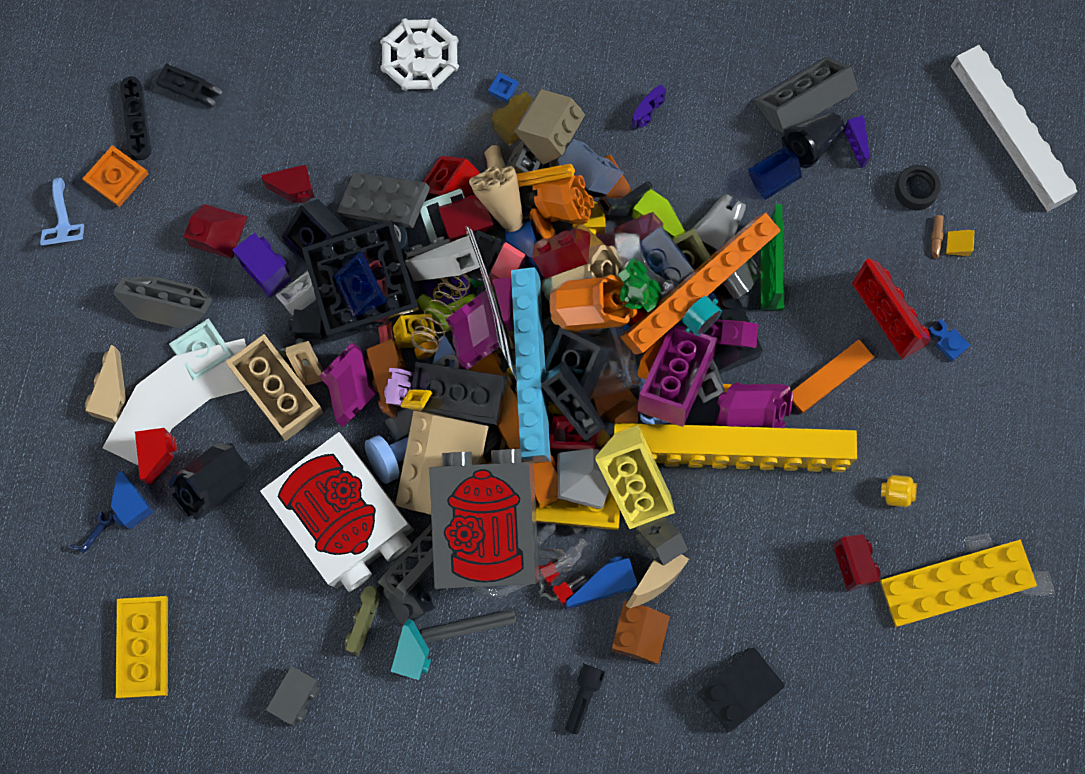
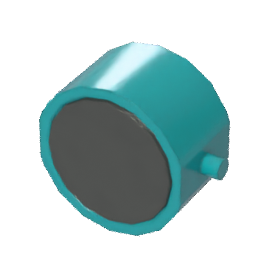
(701, 315)

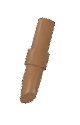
(937, 236)

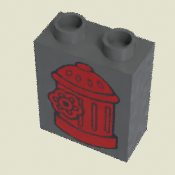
(484, 521)

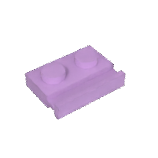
(398, 386)

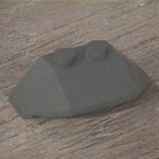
(162, 300)

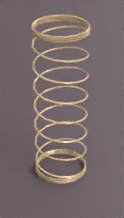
(429, 335)

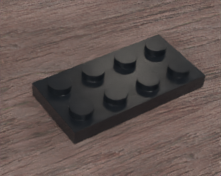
(461, 392)

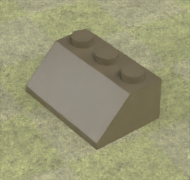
(549, 125)

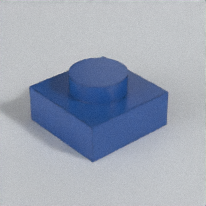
(503, 87)

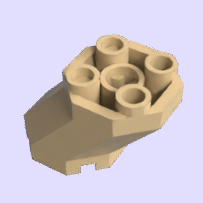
(601, 262)

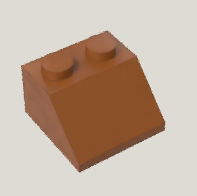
(640, 633)

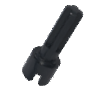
(589, 682)

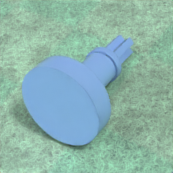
(385, 457)

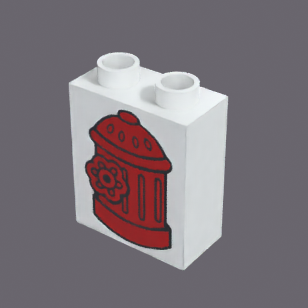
(339, 513)

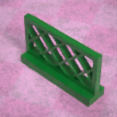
(773, 267)

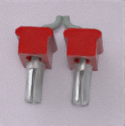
(563, 591)

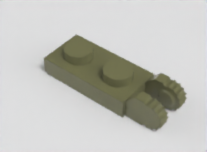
(362, 619)

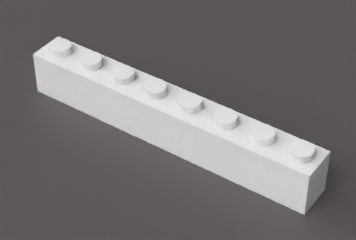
(1014, 128)

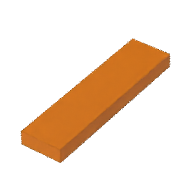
(831, 376)

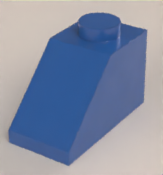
(128, 503)

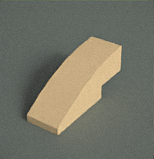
(657, 580)

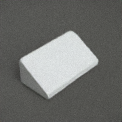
(297, 294)

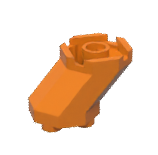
(564, 200)
(589, 304)

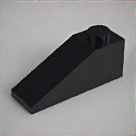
(572, 400)

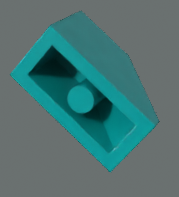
(412, 653)

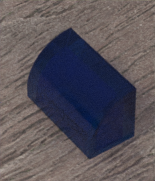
(775, 172)

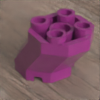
(474, 330)
(348, 384)
(755, 405)

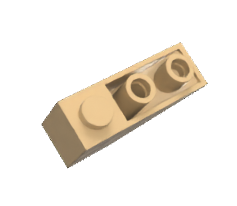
(109, 391)

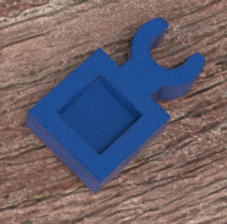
(950, 343)

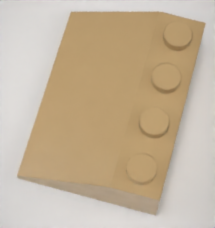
(427, 440)

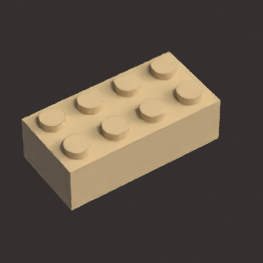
(274, 387)

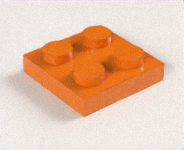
(115, 176)

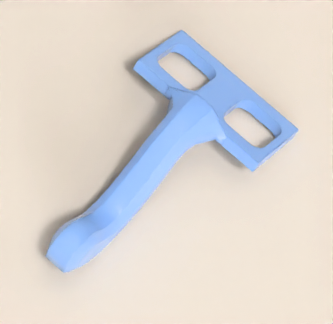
(63, 225)

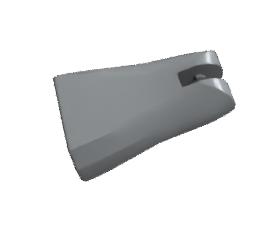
(720, 223)

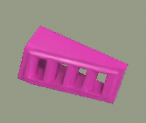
(504, 295)

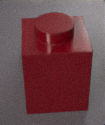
(290, 183)

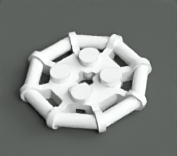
(419, 42)

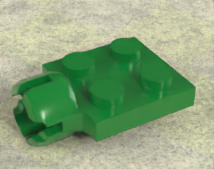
(637, 287)

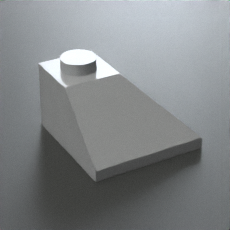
(581, 478)

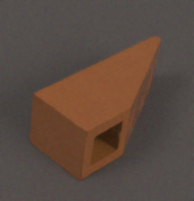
(380, 359)

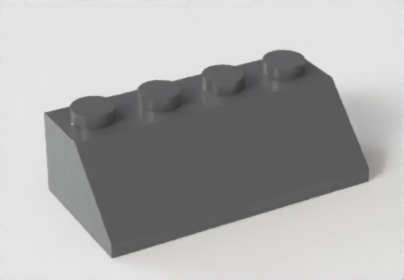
(807, 93)

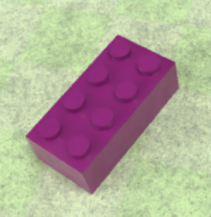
(676, 375)

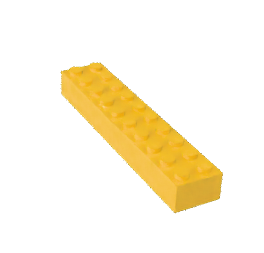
(749, 446)

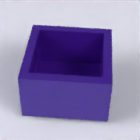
(262, 264)

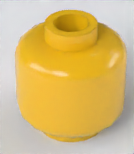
(899, 491)

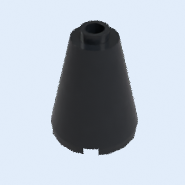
(812, 137)

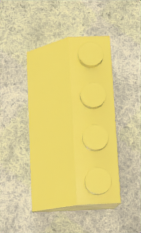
(634, 478)

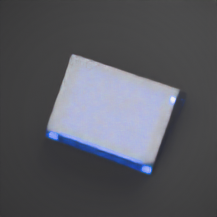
(359, 285)

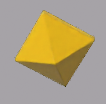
(416, 399)

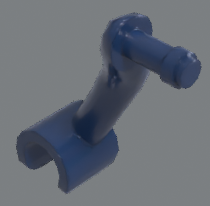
(95, 533)

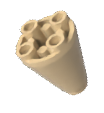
(501, 196)

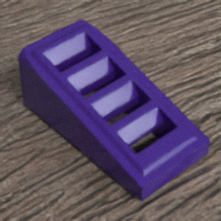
(857, 137)

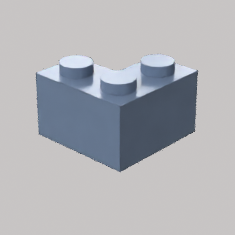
(598, 172)

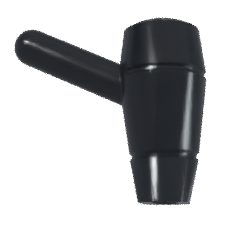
(623, 206)

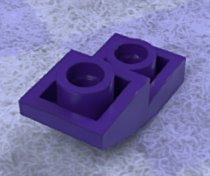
(644, 112)

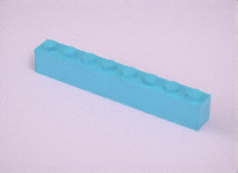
(530, 365)

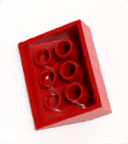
(890, 309)

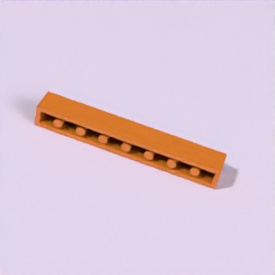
(700, 283)
(544, 472)

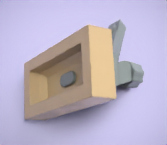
(303, 361)

